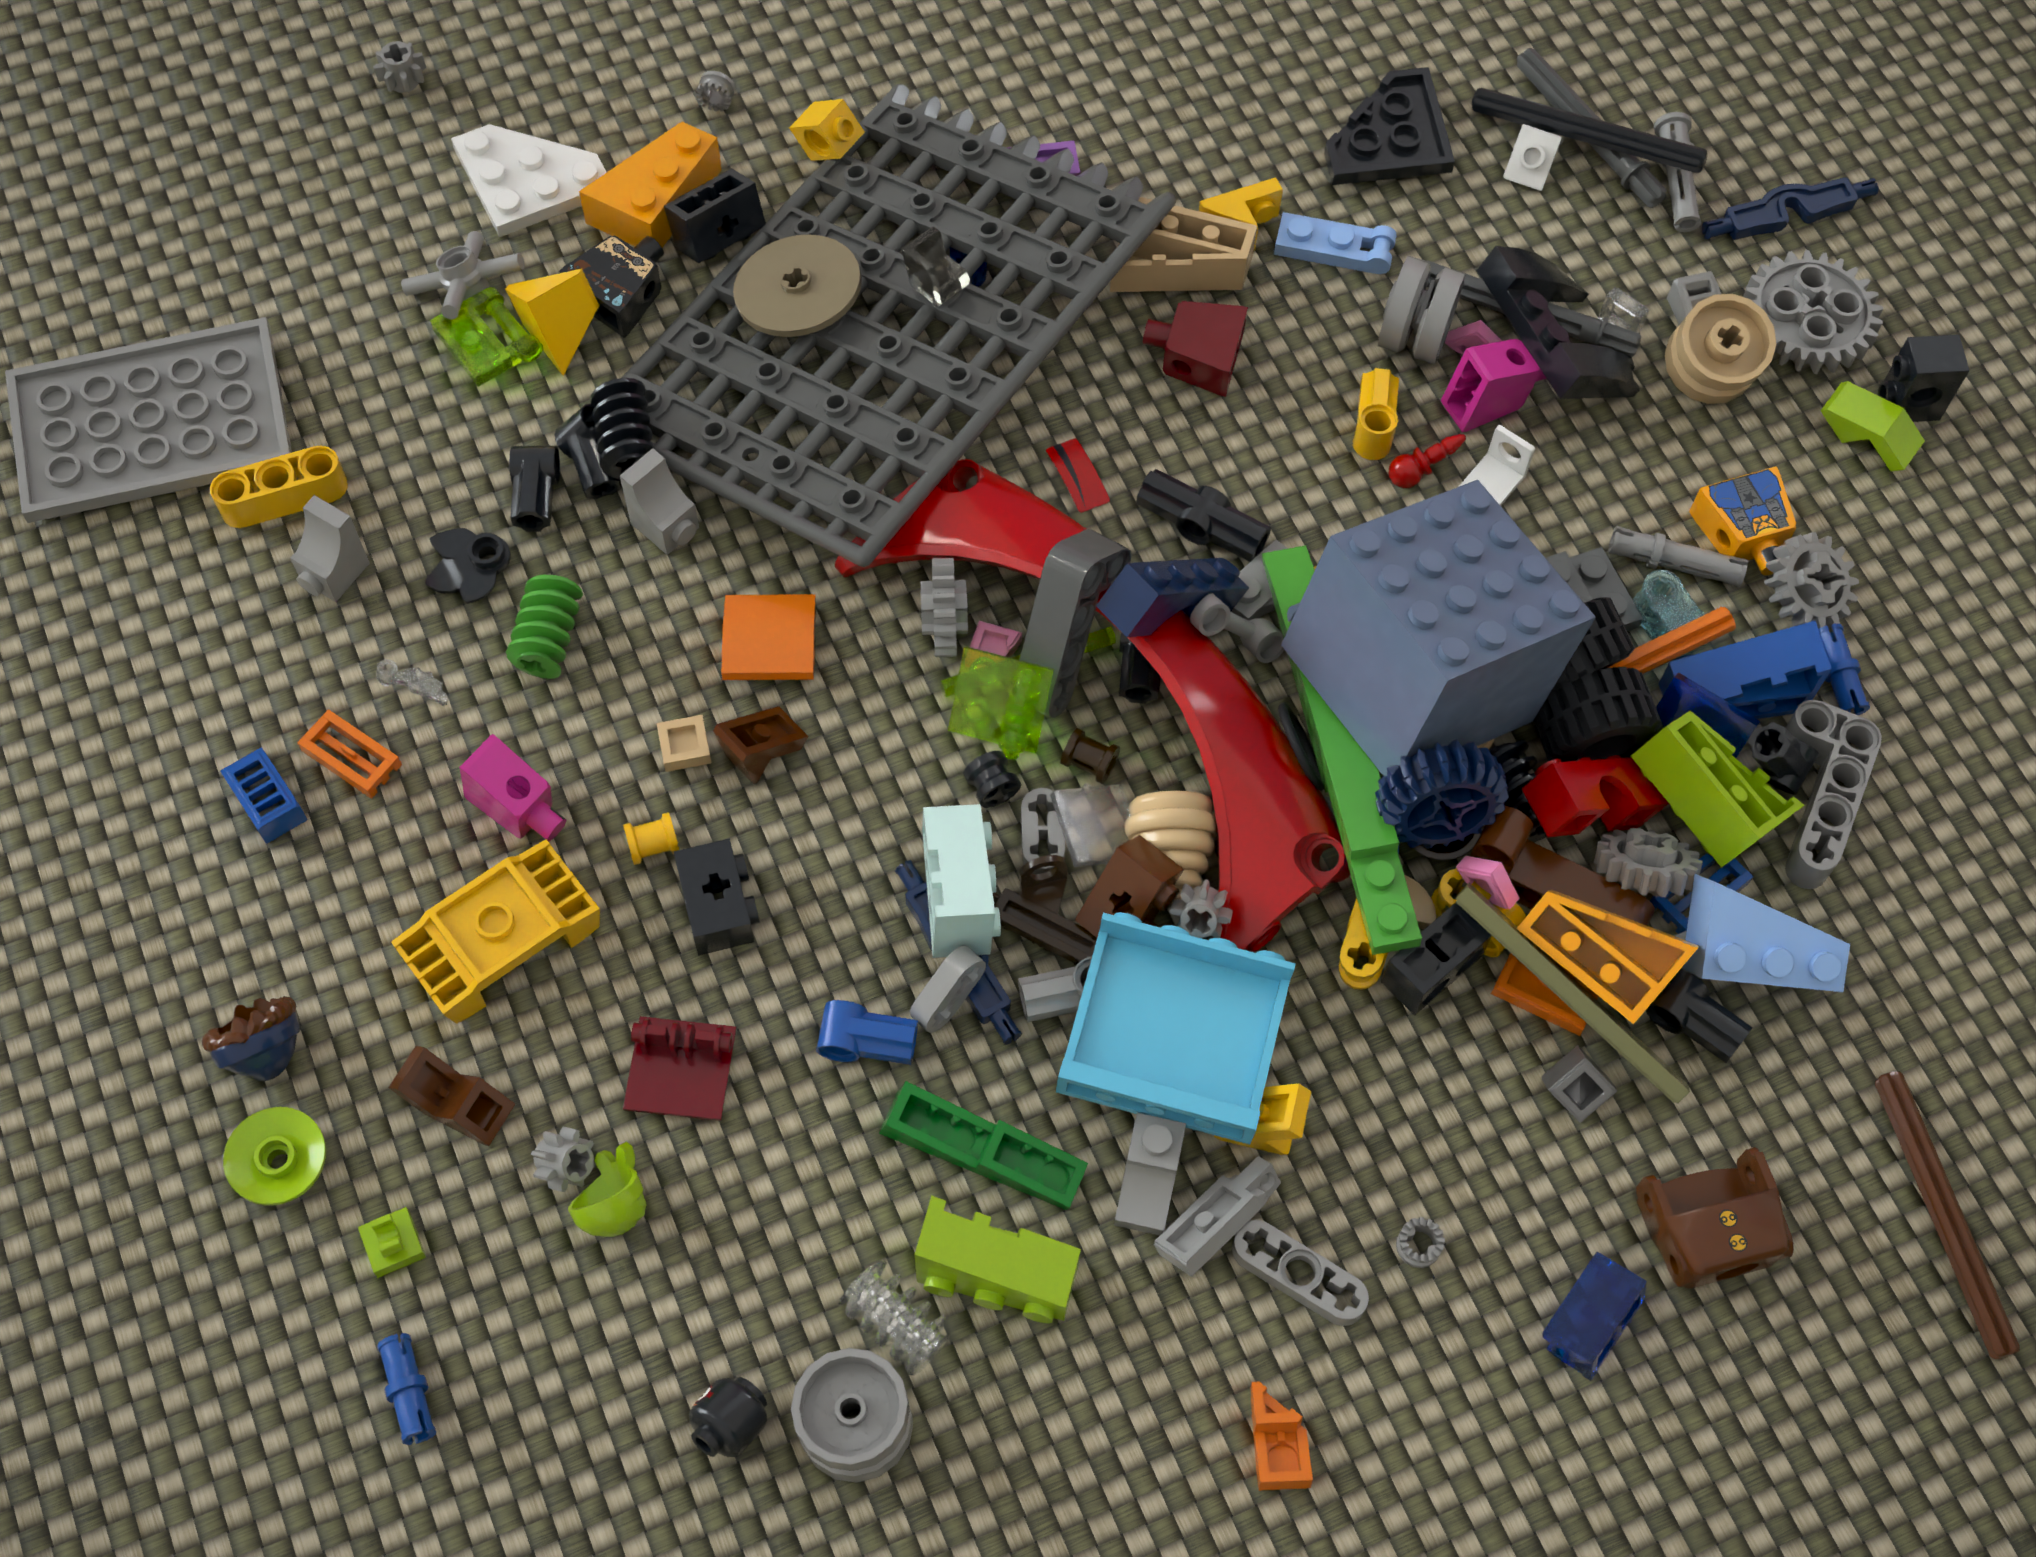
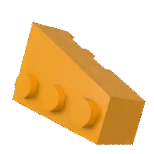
(633, 194)
(1607, 952)

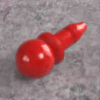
(1408, 469)

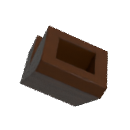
(451, 1098)

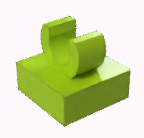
(391, 1242)

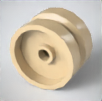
(1720, 348)

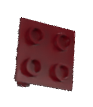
(679, 1068)

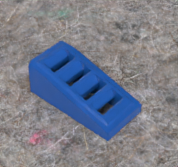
(277, 820)

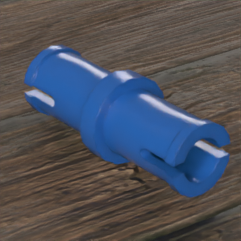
(1844, 671)
(406, 1389)

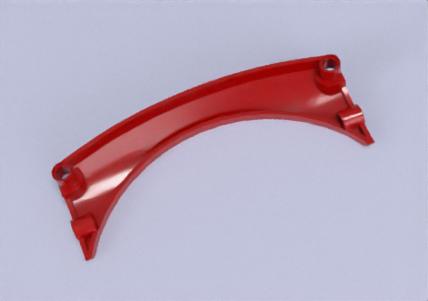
(1264, 804)

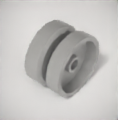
(1420, 309)
(857, 1446)

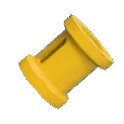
(651, 838)

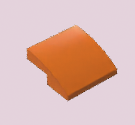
(769, 637)

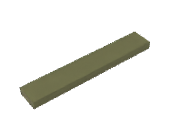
(1573, 994)

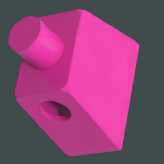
(1490, 383)
(509, 791)

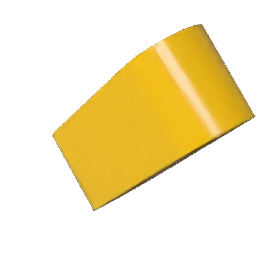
(257, 485)

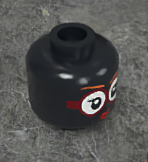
(728, 1417)

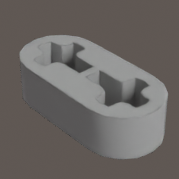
(1032, 833)
(947, 989)

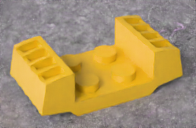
(496, 927)

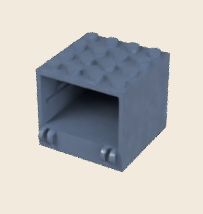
(1434, 626)

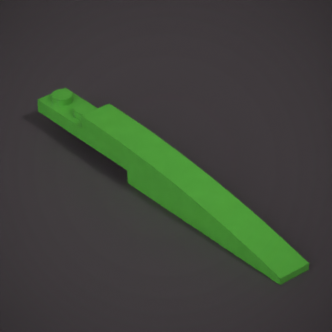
(1351, 785)

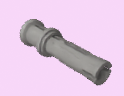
(1686, 210)

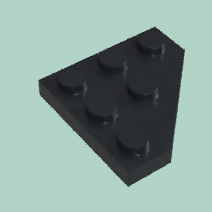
(1392, 133)

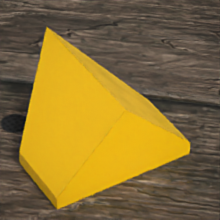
(556, 312)

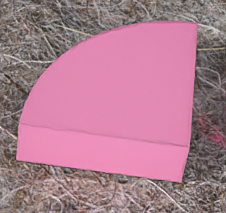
(1470, 335)
(996, 639)
(1491, 877)

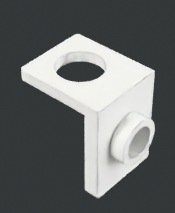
(1532, 157)
(1499, 470)

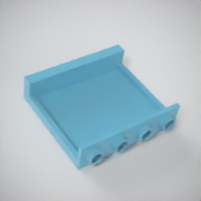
(1176, 1027)

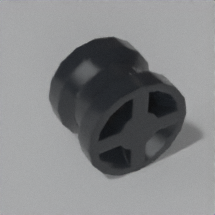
(992, 779)

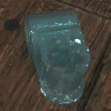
(1662, 611)

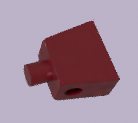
(1200, 343)

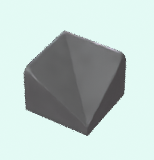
(1578, 1084)

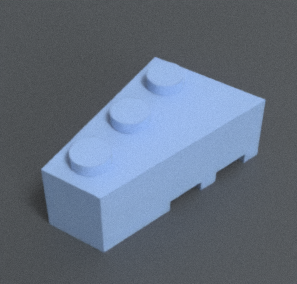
(1759, 944)

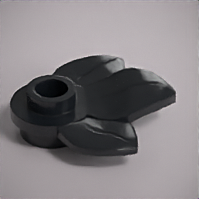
(463, 563)

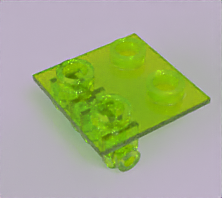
(1000, 701)

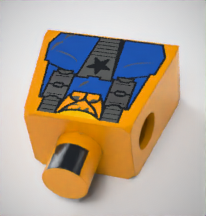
(1746, 516)

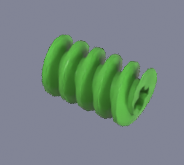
(544, 625)

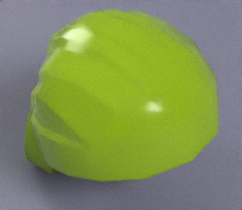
(614, 1199)

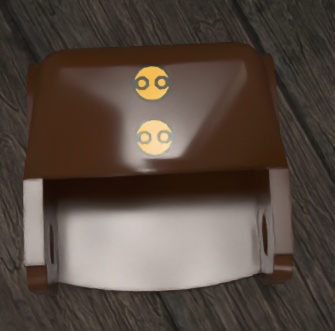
(1717, 1221)

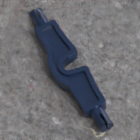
(1770, 212)
(988, 996)

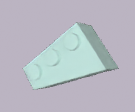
(959, 879)

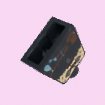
(621, 280)

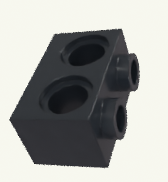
(1445, 953)

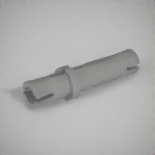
(1667, 553)

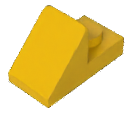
(1249, 204)
(1280, 1118)

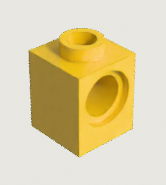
(827, 130)

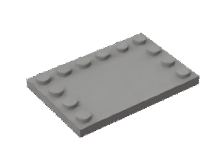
(145, 418)

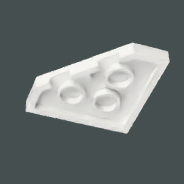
(524, 176)

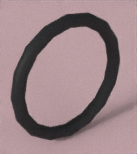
(1300, 744)

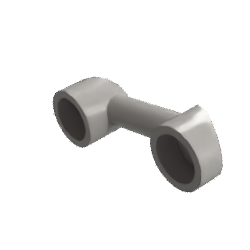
(1256, 635)

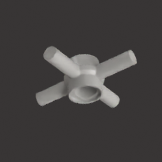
(462, 274)

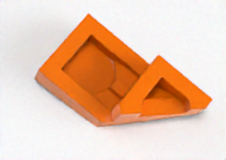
(1279, 1443)

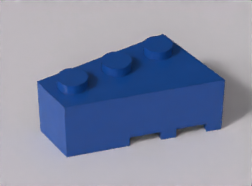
(1760, 674)

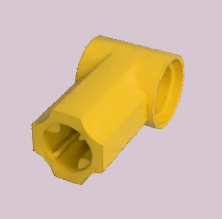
(1376, 414)

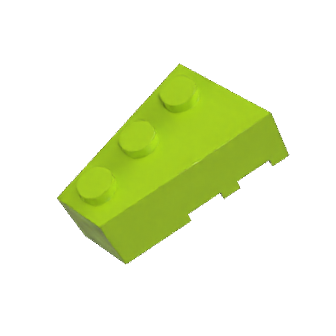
(1712, 789)
(995, 1264)

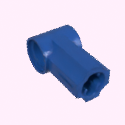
(853, 1032)

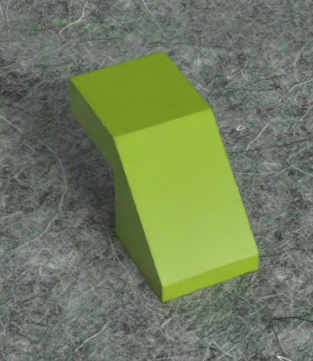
(1864, 415)

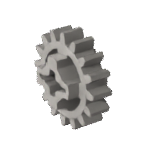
(1811, 580)
(944, 607)
(1647, 862)

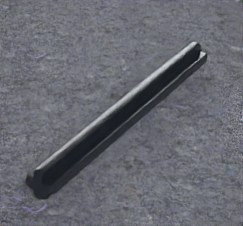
(1590, 130)

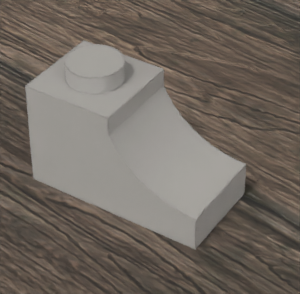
(658, 504)
(329, 551)
(1149, 1174)

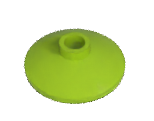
(261, 1139)

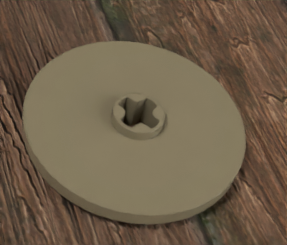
(797, 285)

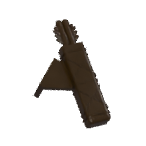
(1036, 911)

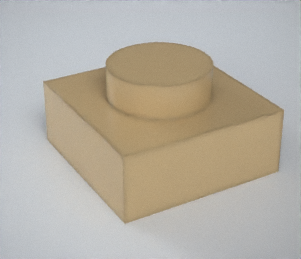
(684, 743)

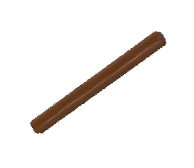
(1947, 1216)

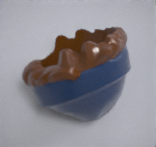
(257, 1039)

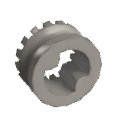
(708, 94)
(1432, 1252)

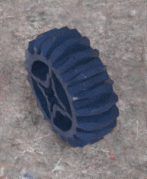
(1442, 794)

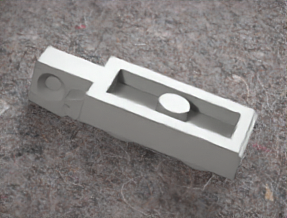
(1217, 1216)

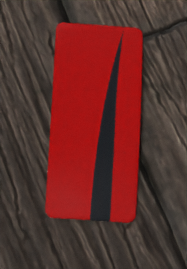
(1078, 475)

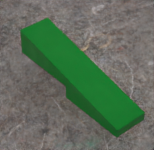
(983, 1147)

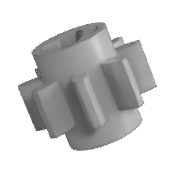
(399, 67)
(1202, 899)
(563, 1159)

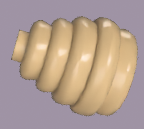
(1179, 826)

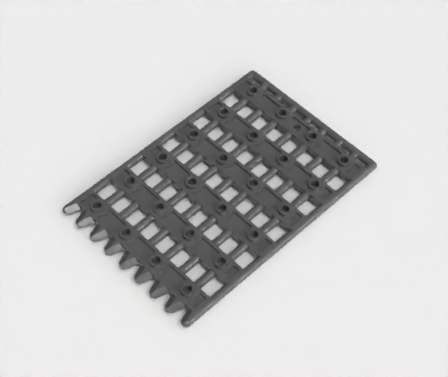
(879, 348)

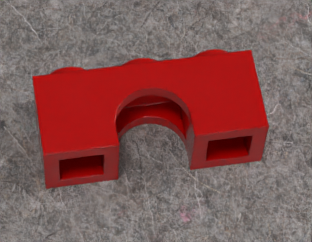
(1578, 792)

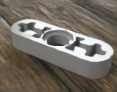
(1295, 1250)

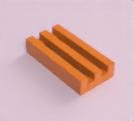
(376, 774)

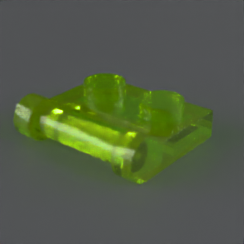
(475, 343)

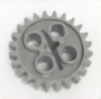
(1816, 310)

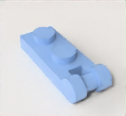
(1335, 243)

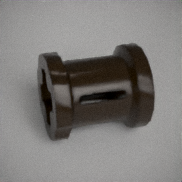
(1090, 755)

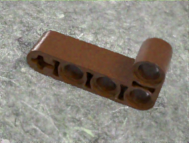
(1538, 870)

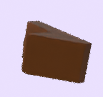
(759, 738)

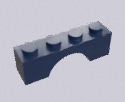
(1154, 591)

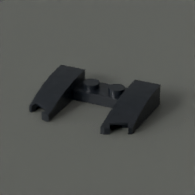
(1522, 287)

